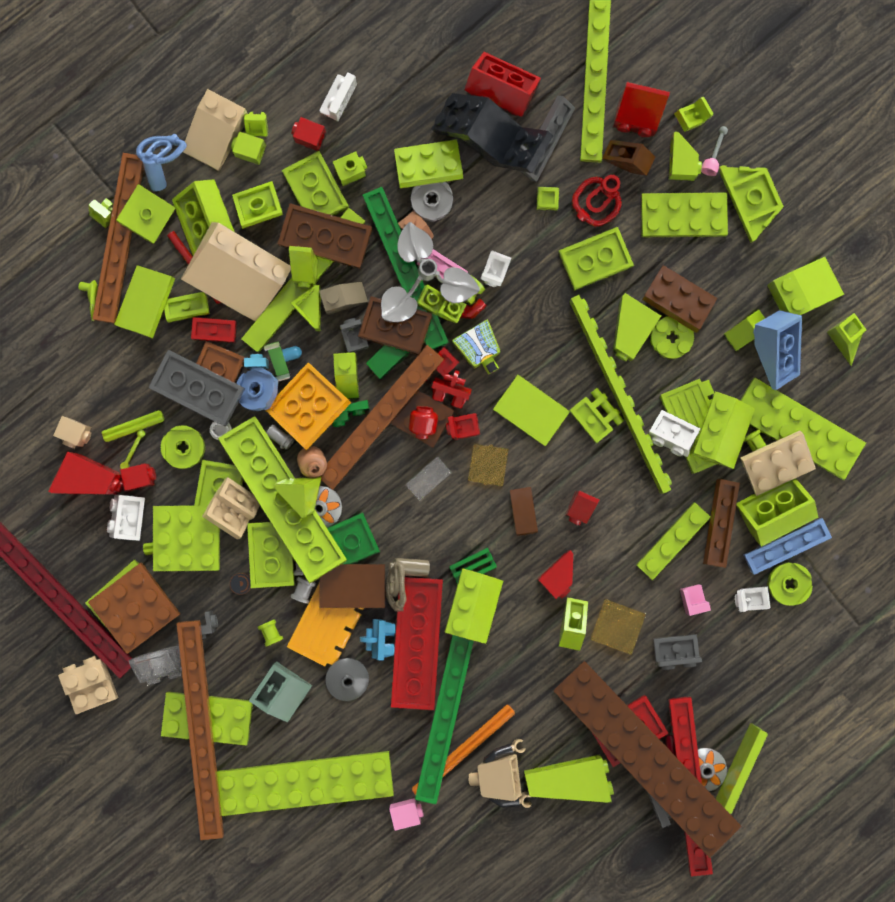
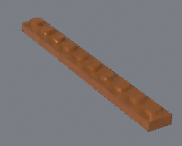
(200, 729)

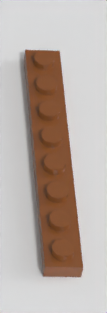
(117, 243)
(381, 416)

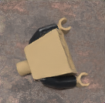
(500, 777)

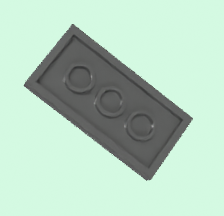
(197, 388)

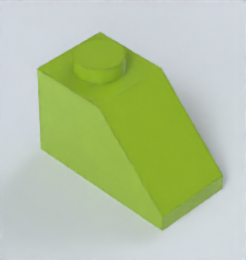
(684, 160)
(346, 374)
(573, 624)

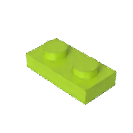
(186, 307)

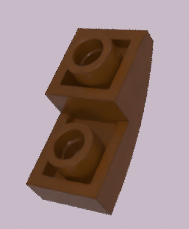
(523, 511)

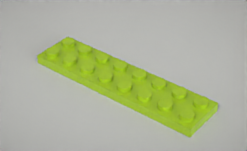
(262, 468)
(305, 783)

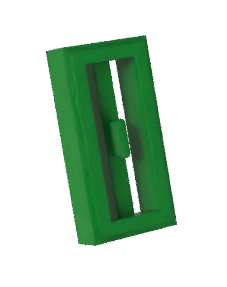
(489, 558)

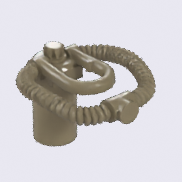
(397, 571)

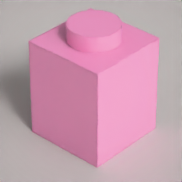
(406, 814)

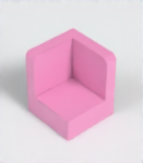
(694, 600)

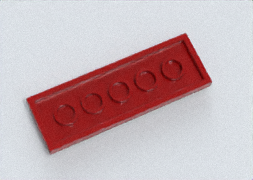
(417, 645)

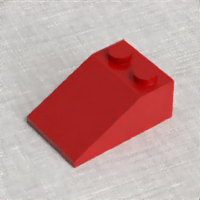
(640, 109)

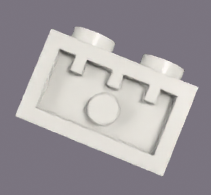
(338, 96)
(674, 434)
(126, 517)

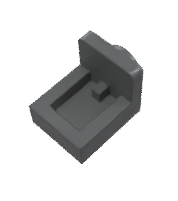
(350, 333)
(211, 624)

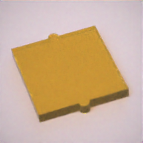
(488, 464)

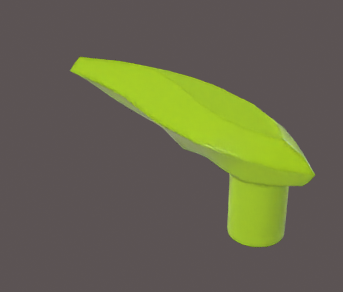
(92, 289)

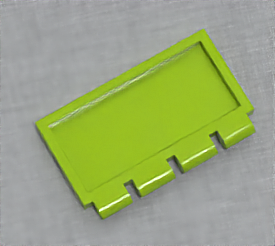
(691, 405)

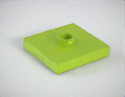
(145, 214)

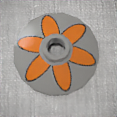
(331, 505)
(717, 765)

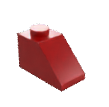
(581, 507)
(559, 576)

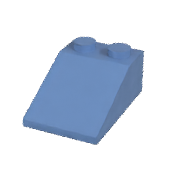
(779, 346)

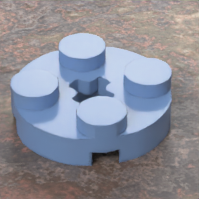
(267, 392)

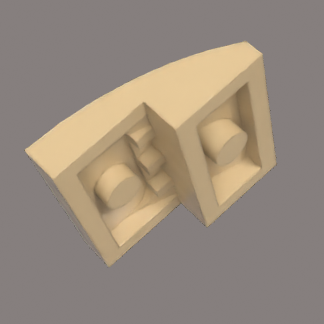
(231, 508)

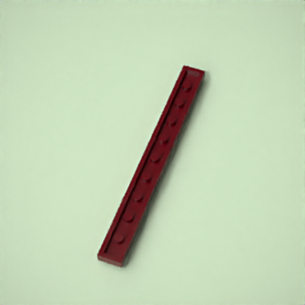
(63, 603)

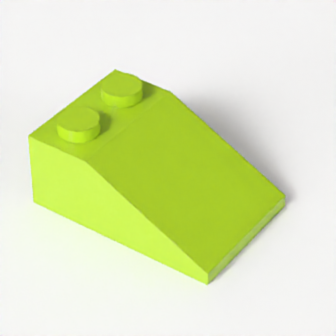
(806, 288)

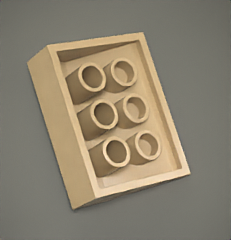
(236, 271)

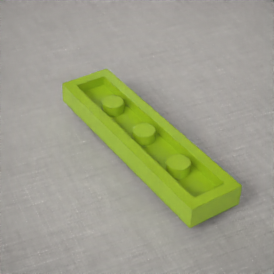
(673, 541)

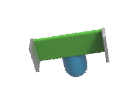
(280, 357)

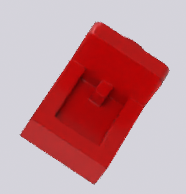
(463, 426)

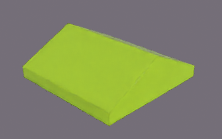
(257, 204)

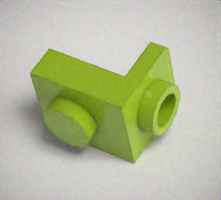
(694, 114)

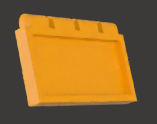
(322, 631)

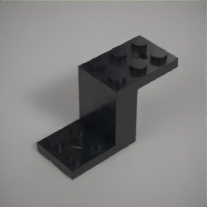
(492, 132)

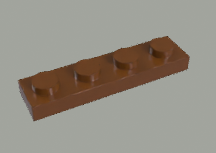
(721, 523)

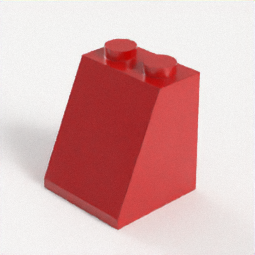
(85, 476)

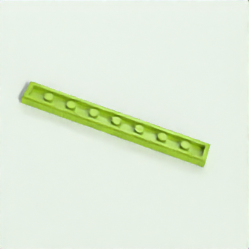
(281, 306)

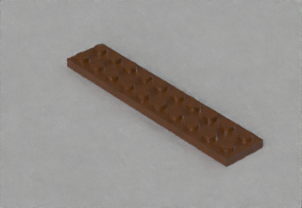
(647, 759)

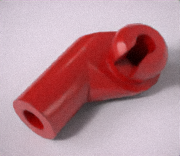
(472, 311)

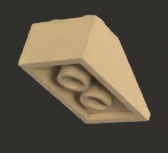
(214, 129)

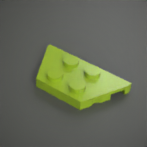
(752, 196)

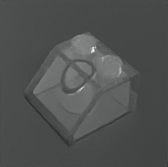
(157, 664)

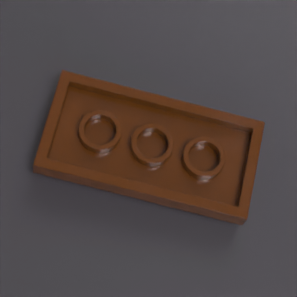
(326, 235)

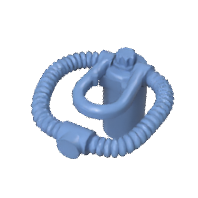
(153, 162)

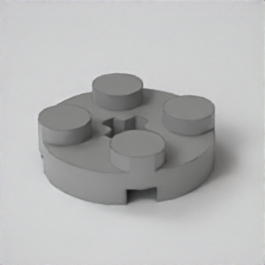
(436, 211)

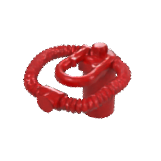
(610, 188)

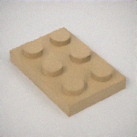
(778, 463)

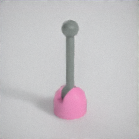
(711, 166)

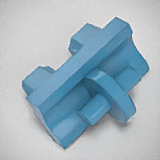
(376, 639)

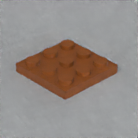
(134, 608)

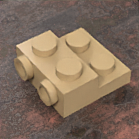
(88, 684)

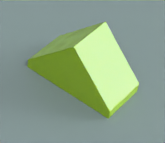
(743, 332)

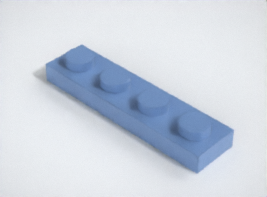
(787, 546)

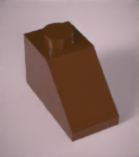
(629, 156)

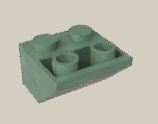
(280, 692)

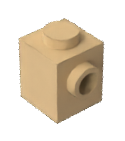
(72, 432)

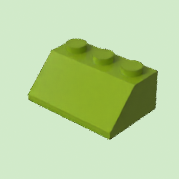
(198, 208)
(723, 430)
(777, 511)
(473, 606)

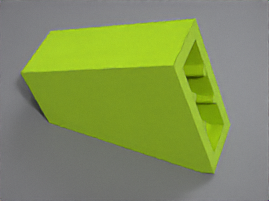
(632, 327)

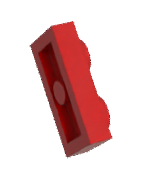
(213, 330)

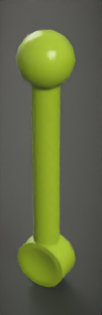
(140, 434)

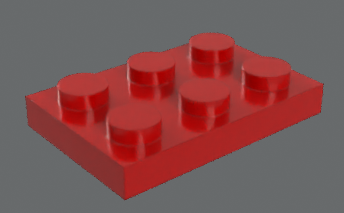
(648, 716)

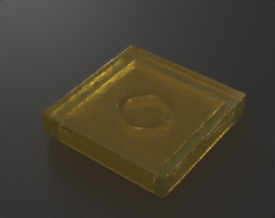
(618, 626)

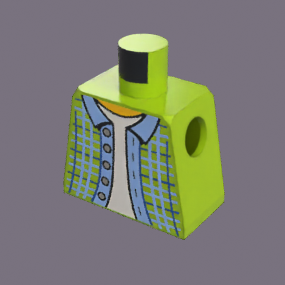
(479, 347)

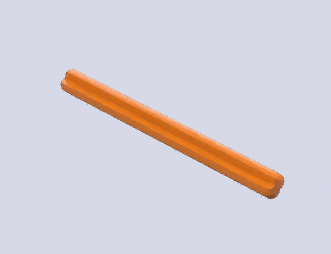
(476, 739)

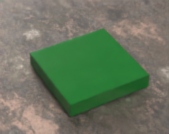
(354, 538)

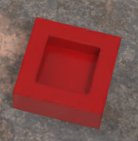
(448, 363)

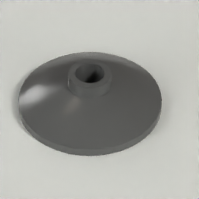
(345, 669)

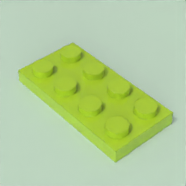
(684, 215)
(228, 717)

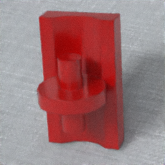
(460, 393)

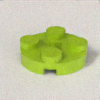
(664, 346)
(192, 455)
(777, 585)

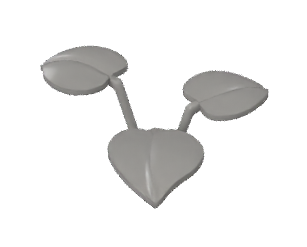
(418, 245)

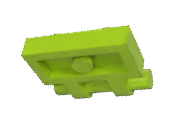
(592, 420)

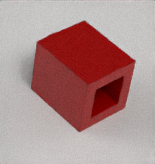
(308, 133)
(138, 477)

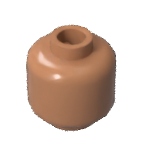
(311, 462)

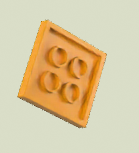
(308, 406)

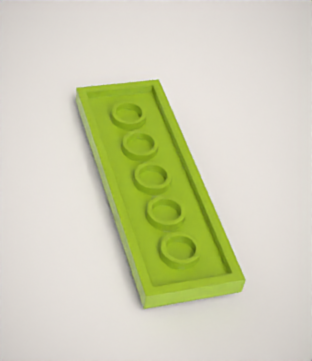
(781, 416)

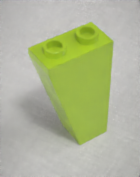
(571, 780)

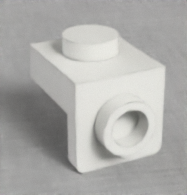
(495, 269)
(752, 599)

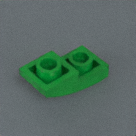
(386, 360)
(356, 408)

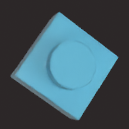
(256, 360)

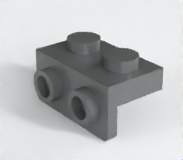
(676, 651)

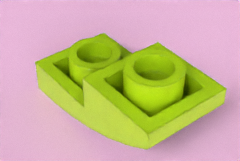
(435, 303)

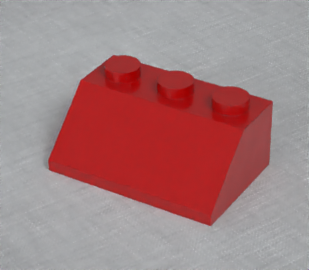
(502, 83)

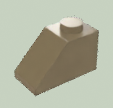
(343, 297)

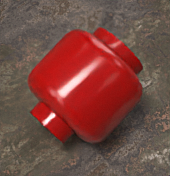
(423, 422)

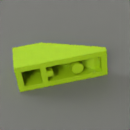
(303, 266)

